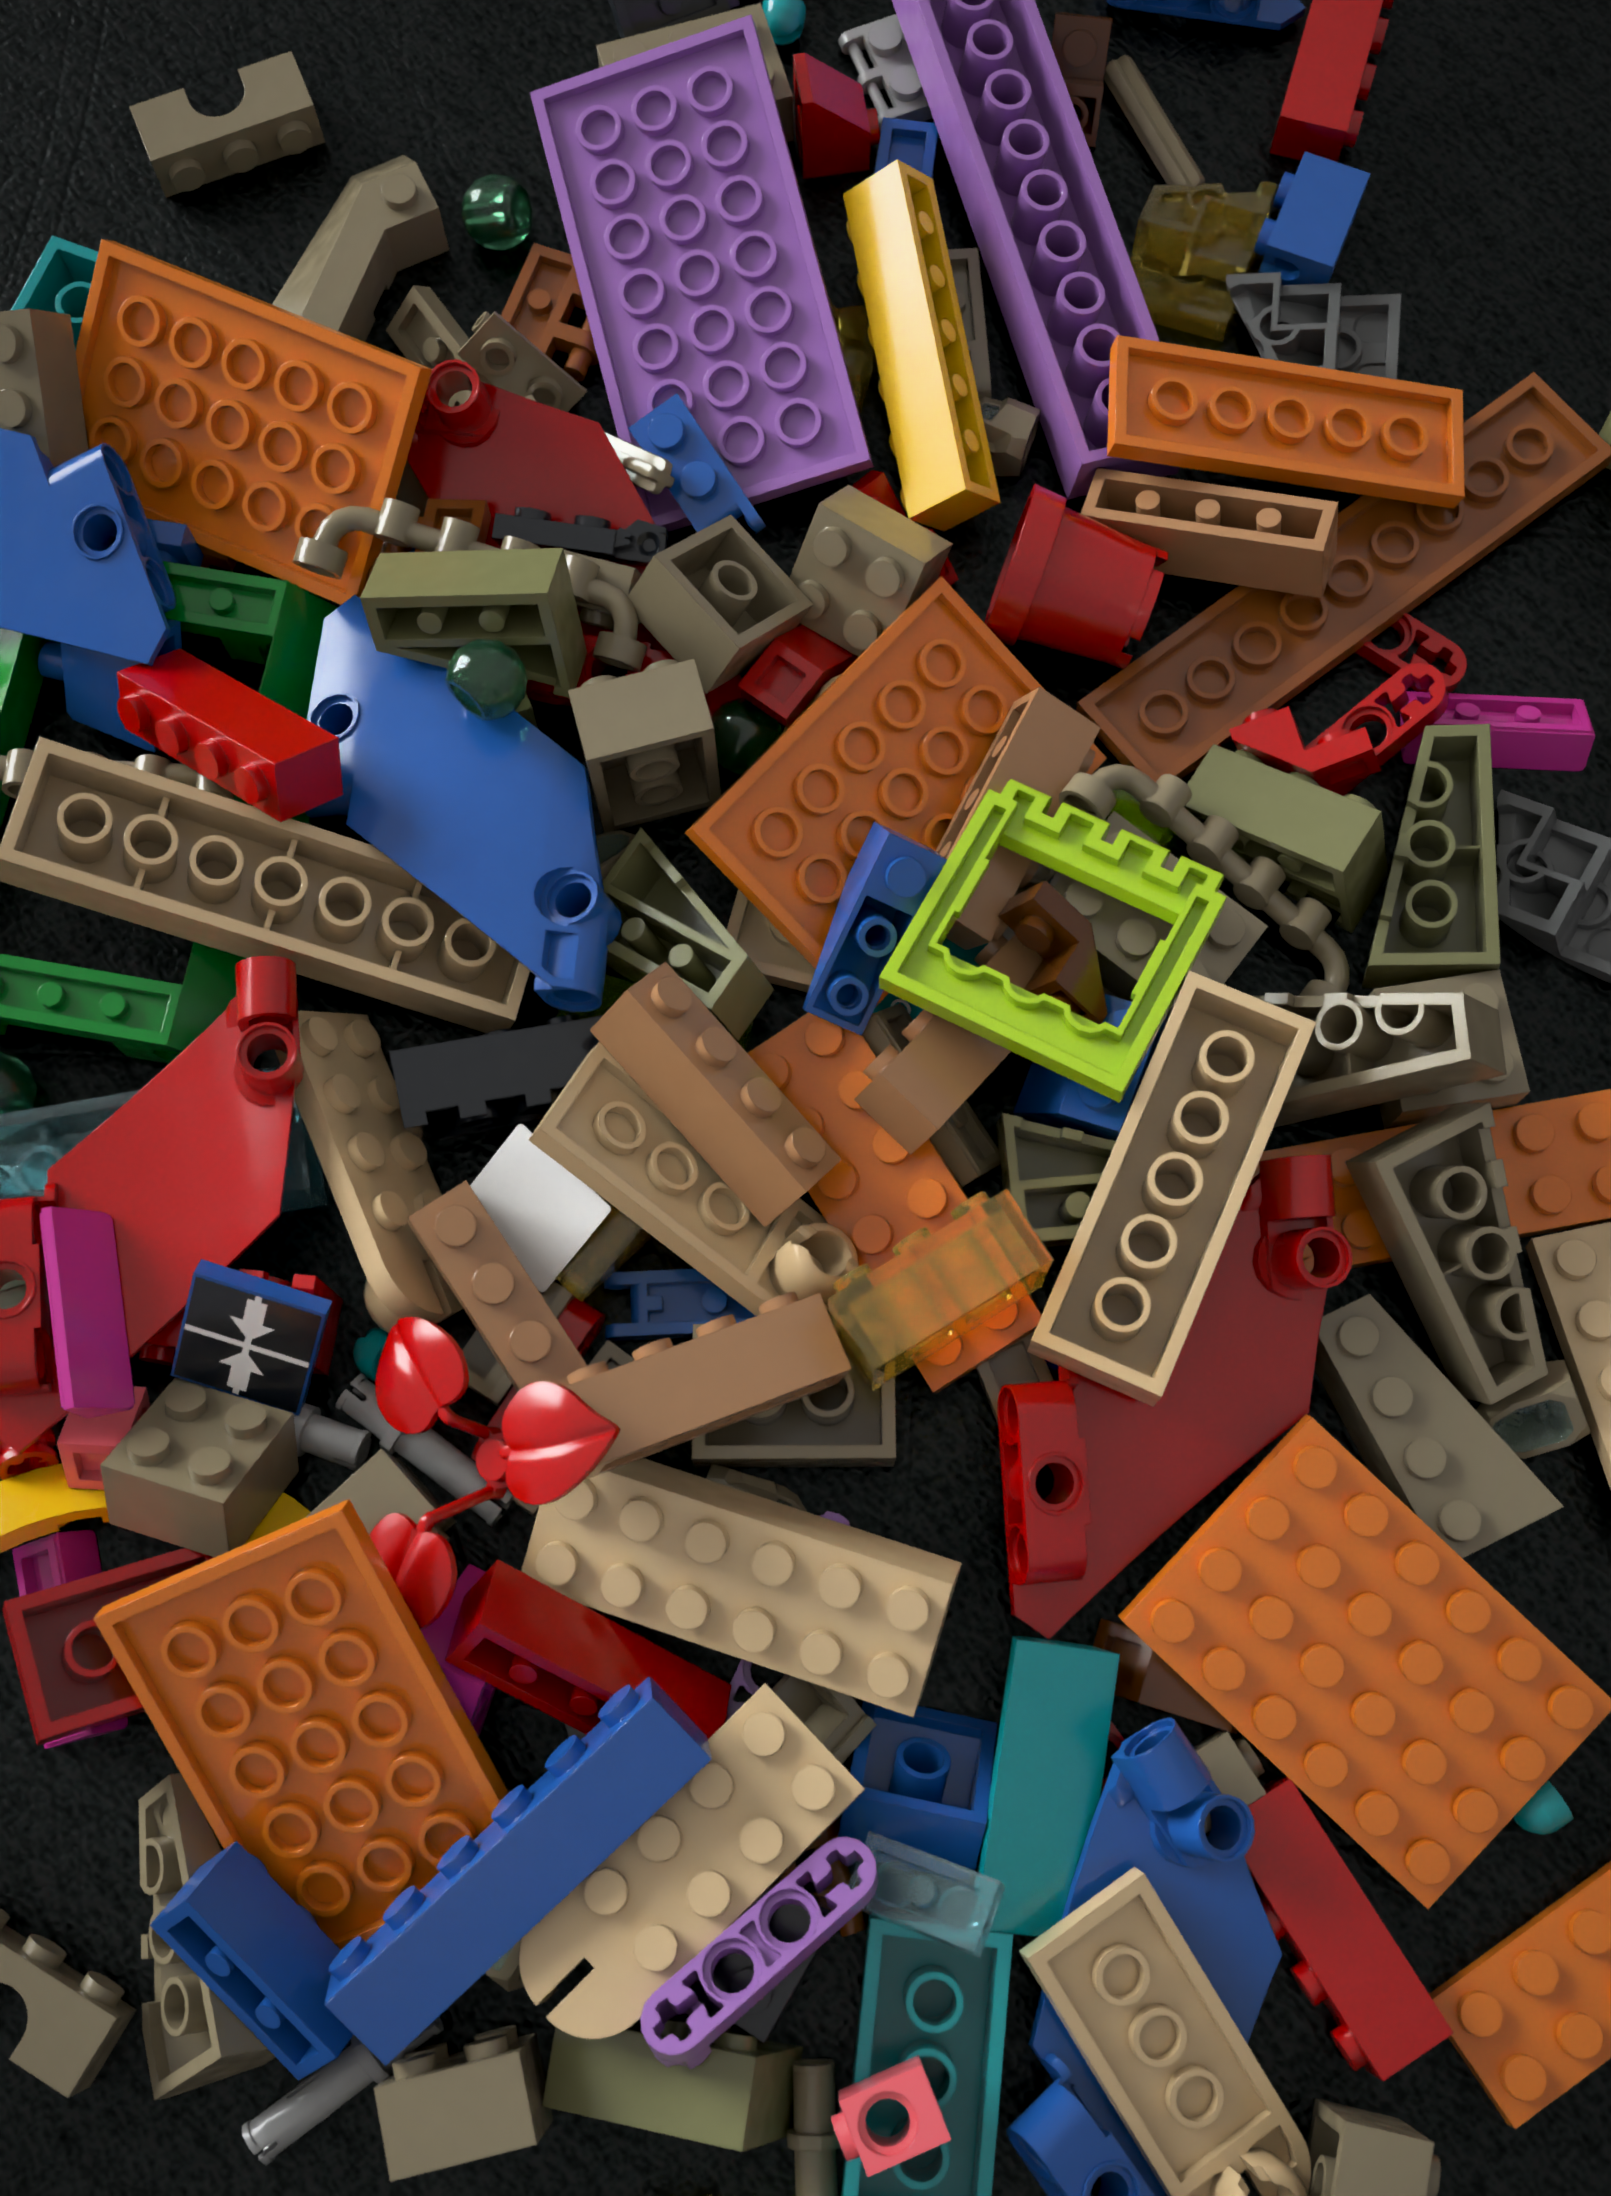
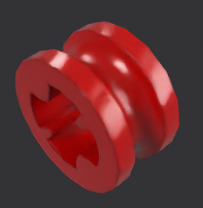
(37, 1456)

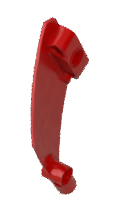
(533, 458)
(182, 1171)
(1235, 1388)

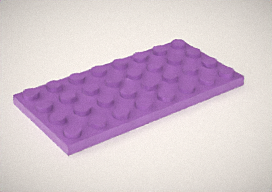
(702, 261)

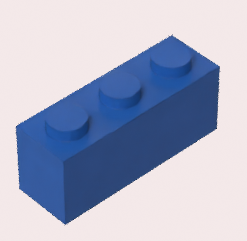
(258, 1957)

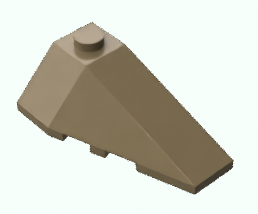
(187, 2028)

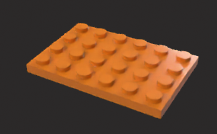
(242, 414)
(878, 745)
(1367, 1660)
(309, 1716)

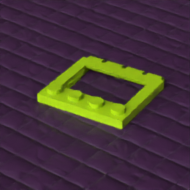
(1041, 1025)

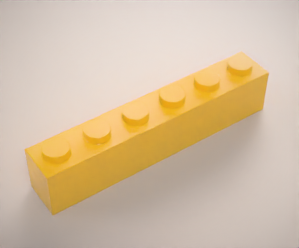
(920, 348)

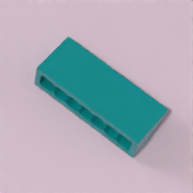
(1046, 1776)

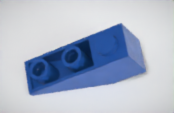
(869, 921)

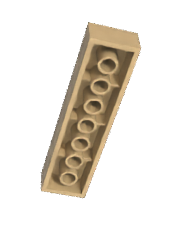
(250, 886)

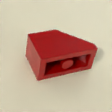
(831, 120)

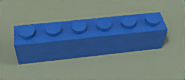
(516, 1869)

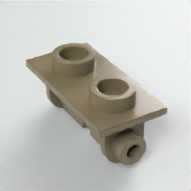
(517, 364)

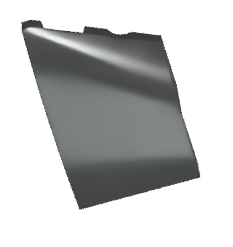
(1319, 324)
(1555, 884)

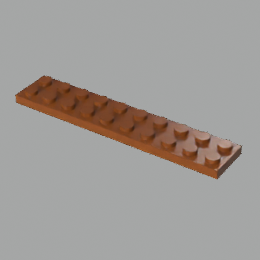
(1390, 556)

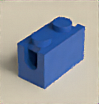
(1312, 222)

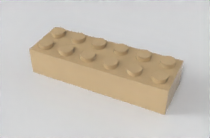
(1171, 1189)
(749, 1579)

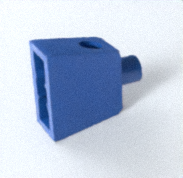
(93, 683)

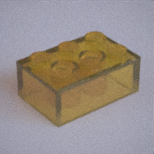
(937, 1287)

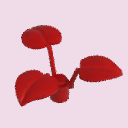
(540, 1455)

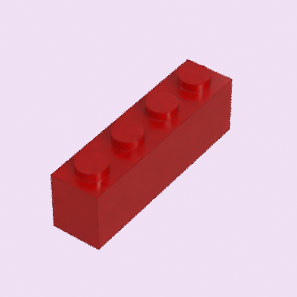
(1330, 77)
(231, 734)
(567, 1655)
(1338, 1939)

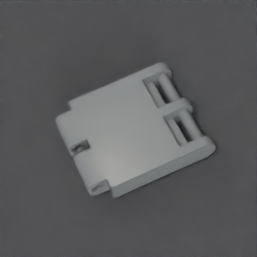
(891, 69)

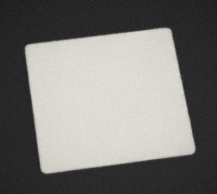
(538, 1206)

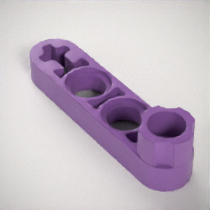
(770, 1957)

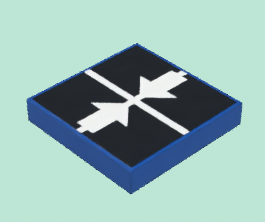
(250, 1337)

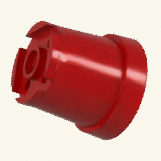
(1074, 583)

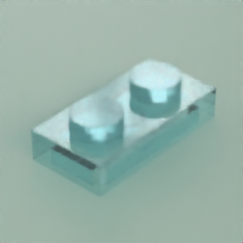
(931, 1895)

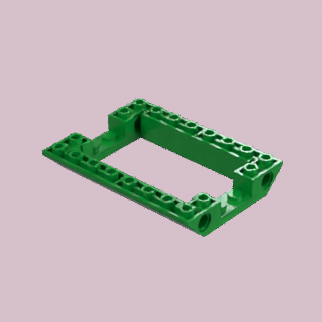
(144, 1017)

